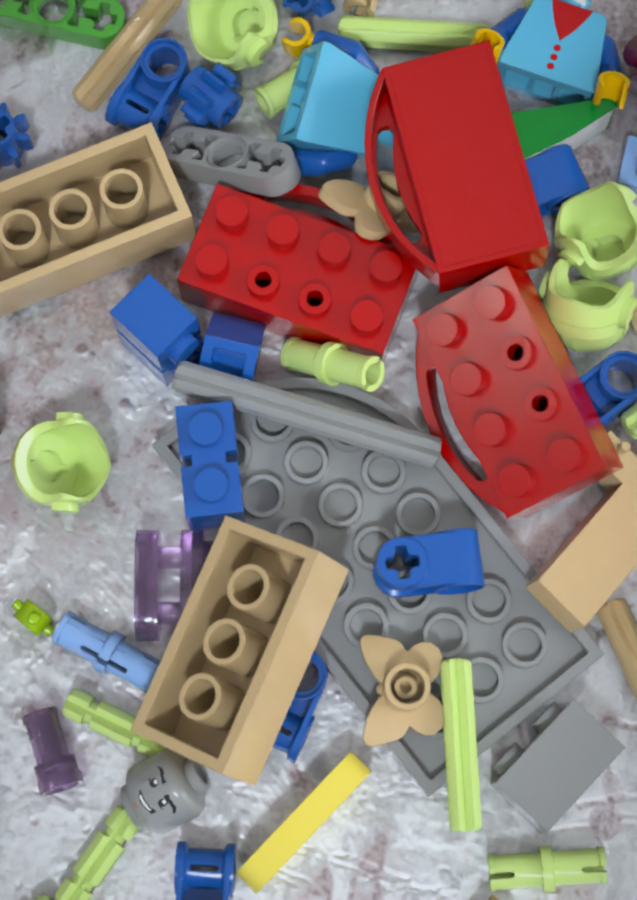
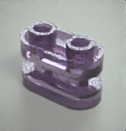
(149, 562)

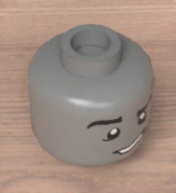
(164, 791)

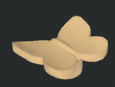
(355, 201)
(403, 689)

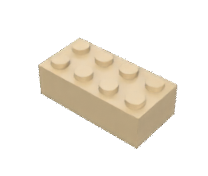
(88, 217)
(240, 650)

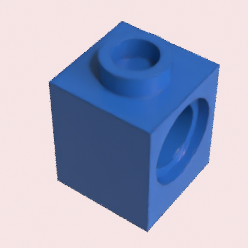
(232, 345)

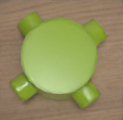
(33, 617)

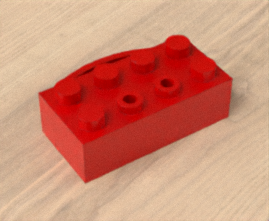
(455, 168)
(296, 271)
(510, 396)

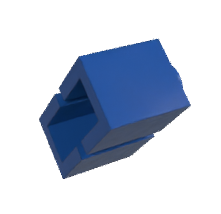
(157, 329)
(209, 481)

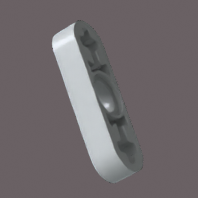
(263, 169)

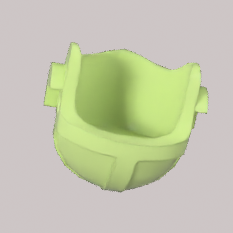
(233, 31)
(599, 231)
(586, 312)
(61, 463)

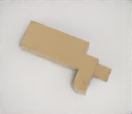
(596, 553)

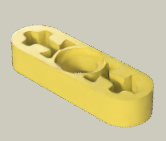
(303, 822)

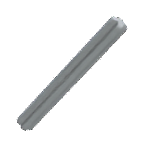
(307, 414)

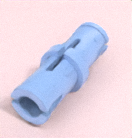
(106, 651)

